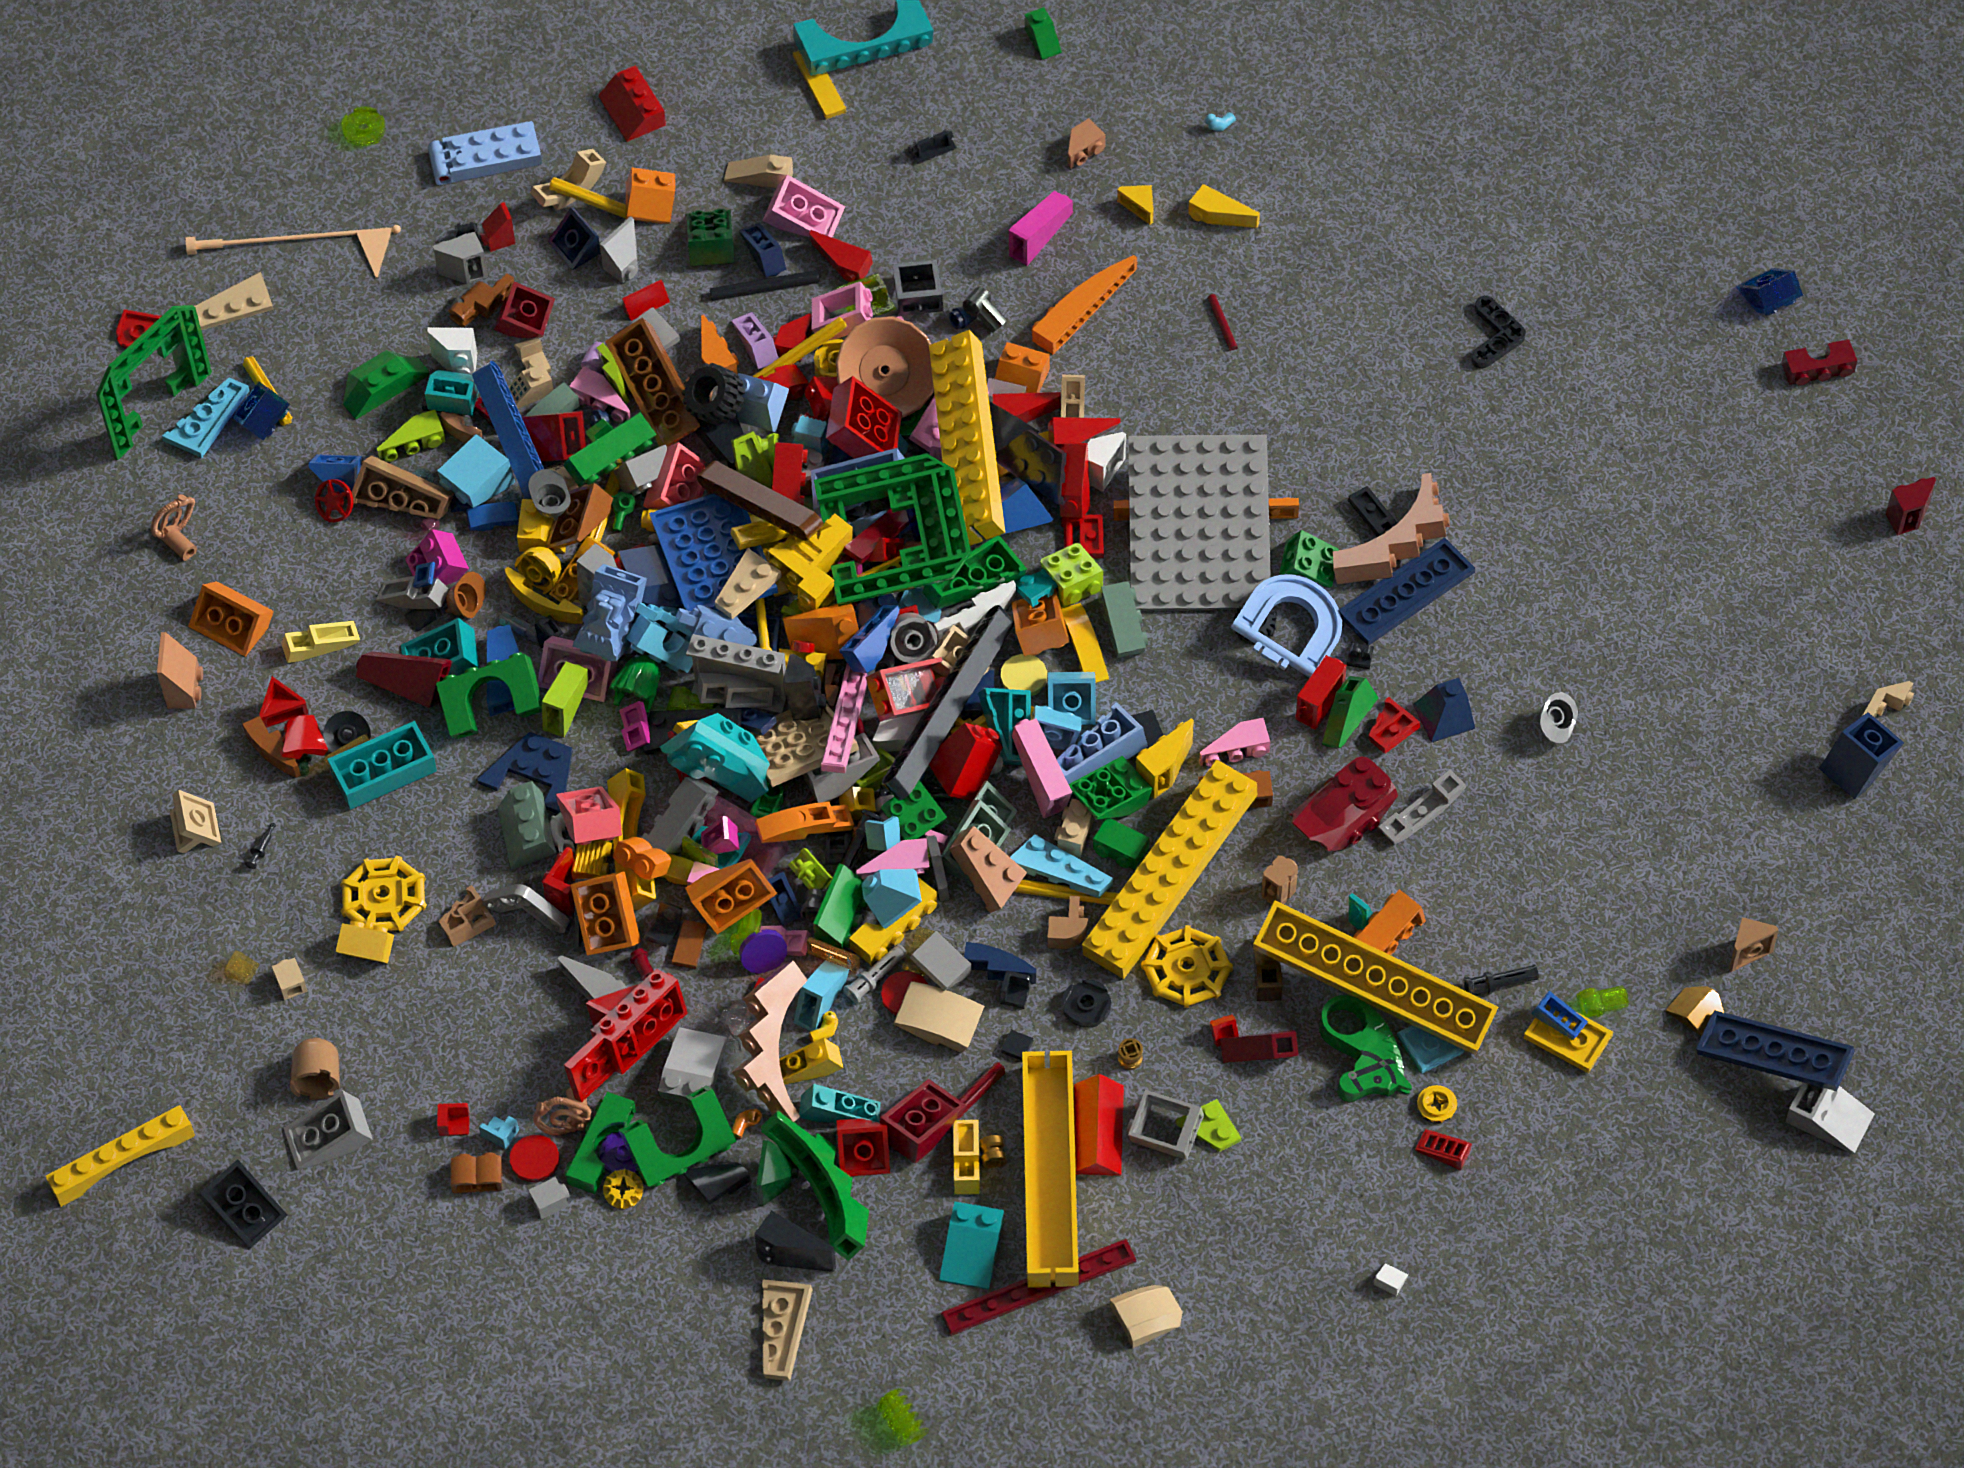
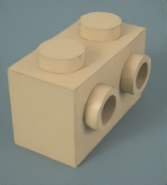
(1075, 828)

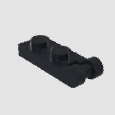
(1371, 510)

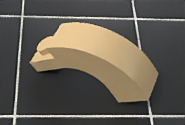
(583, 173)
(1073, 396)

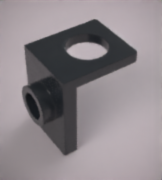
(663, 929)

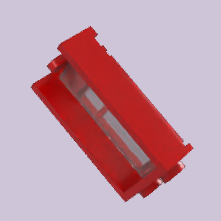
(904, 689)

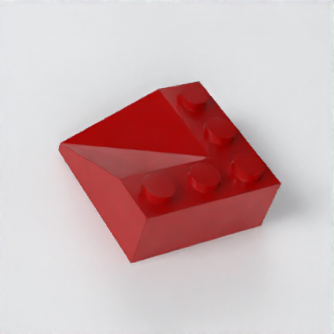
(862, 420)

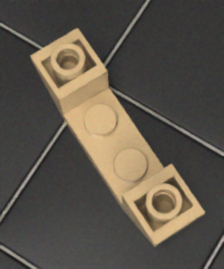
(1892, 696)

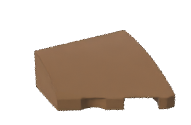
(459, 923)

